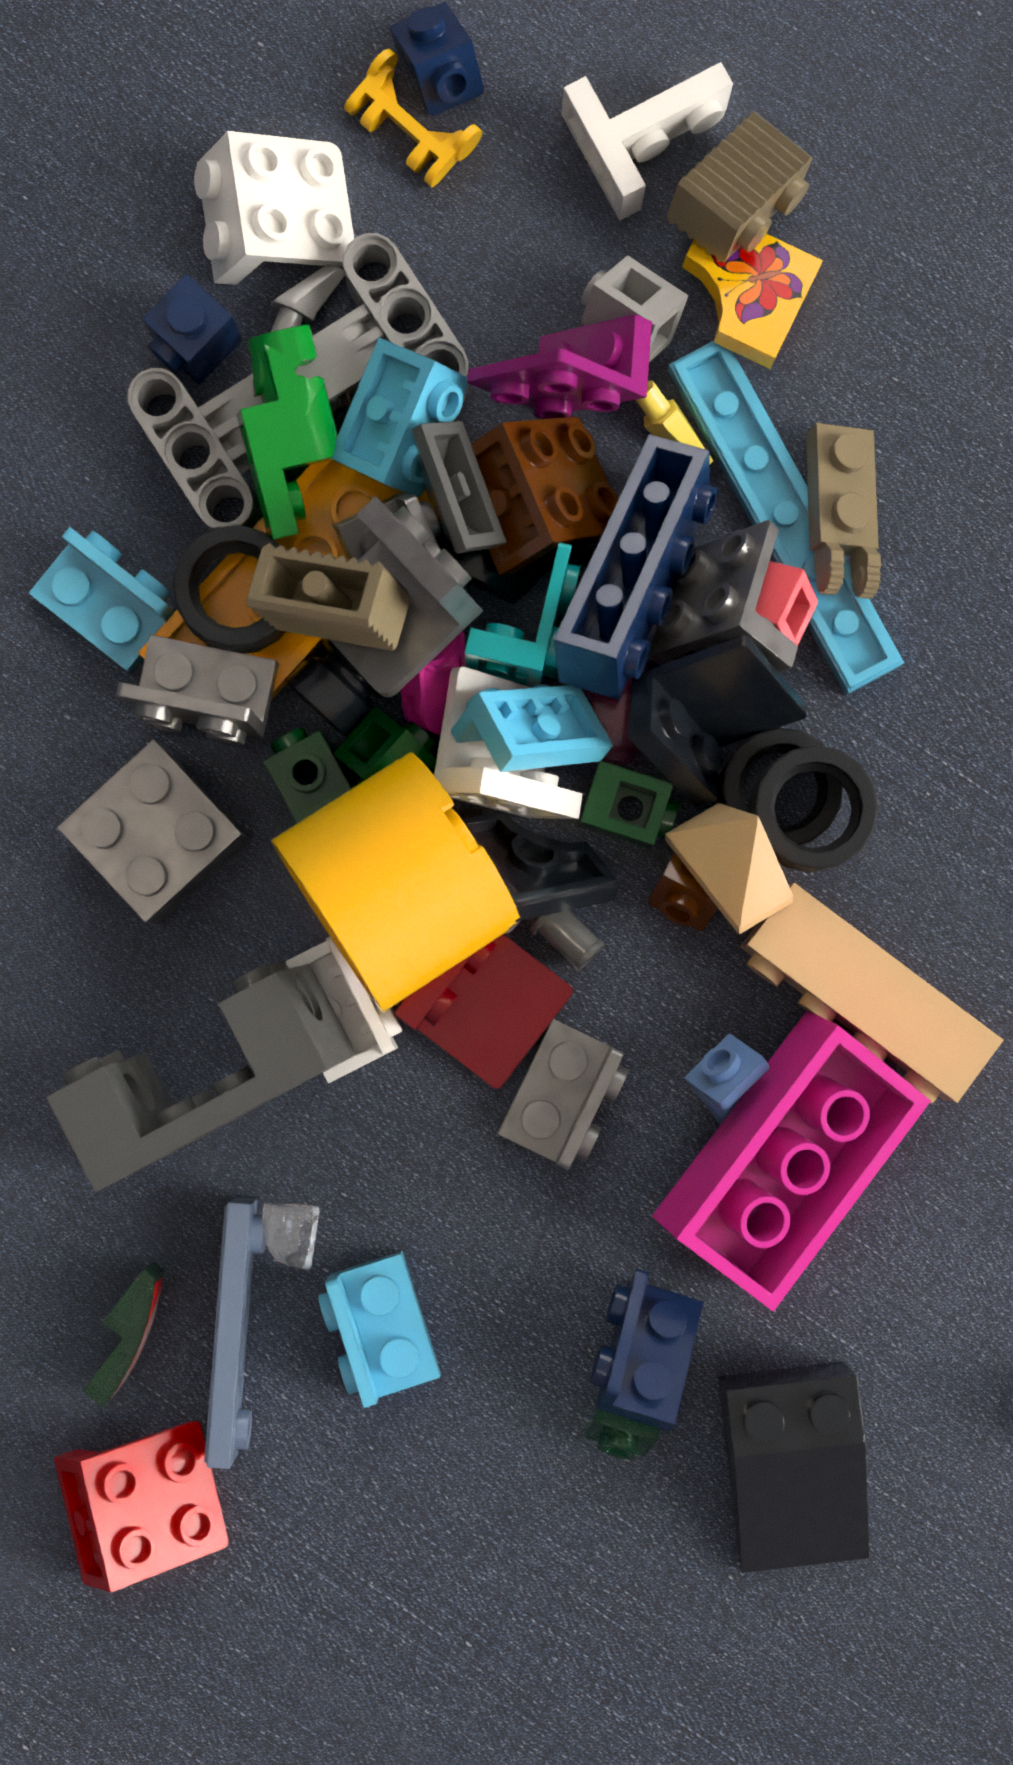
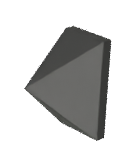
(456, 487)

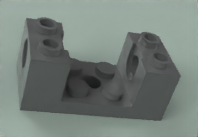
(123, 1116)

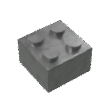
(154, 833)

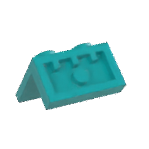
(502, 648)

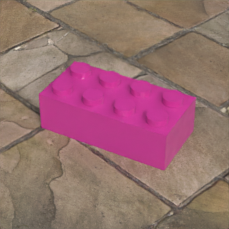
(791, 1159)

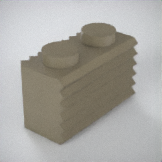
(739, 187)
(329, 597)

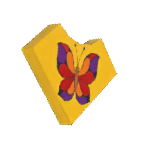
(755, 294)

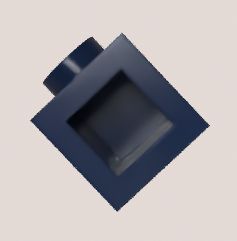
(191, 330)

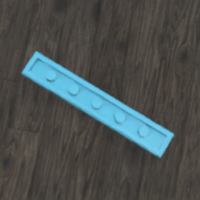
(774, 490)

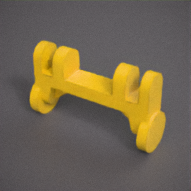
(442, 146)

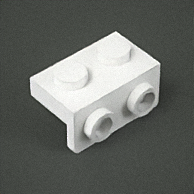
(361, 1019)

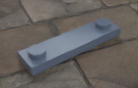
(227, 1423)

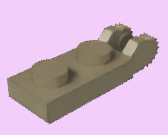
(843, 507)

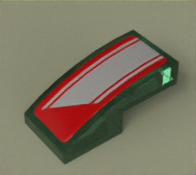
(133, 1321)

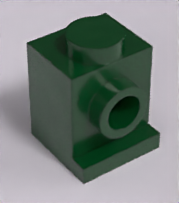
(300, 748)
(613, 785)

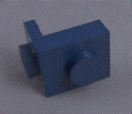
(438, 57)

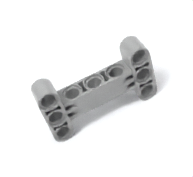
(341, 360)

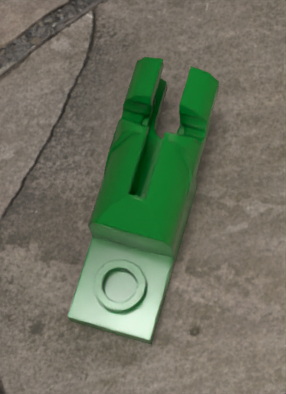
(289, 427)

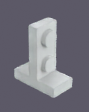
(640, 131)

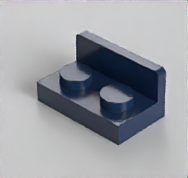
(648, 1354)

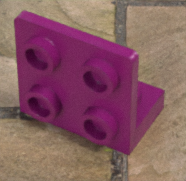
(575, 370)

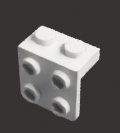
(272, 203)

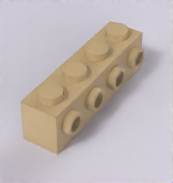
(871, 995)

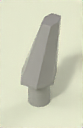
(306, 298)

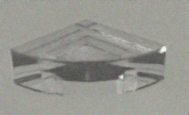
(291, 1232)

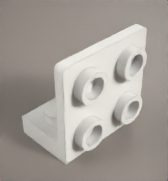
(471, 773)

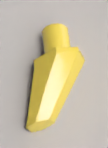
(666, 419)

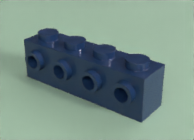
(634, 566)

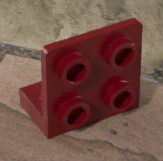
(488, 1008)

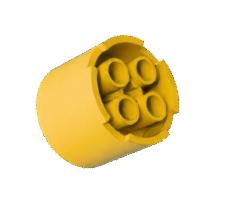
(397, 880)

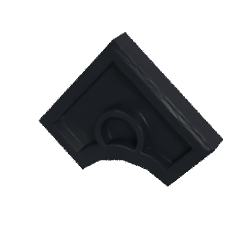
(541, 871)

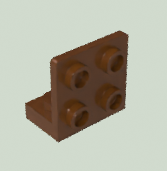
(543, 487)

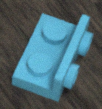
(392, 399)
(103, 599)
(534, 727)
(379, 1328)

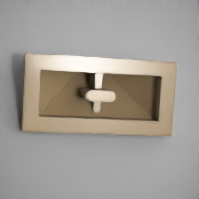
(733, 864)

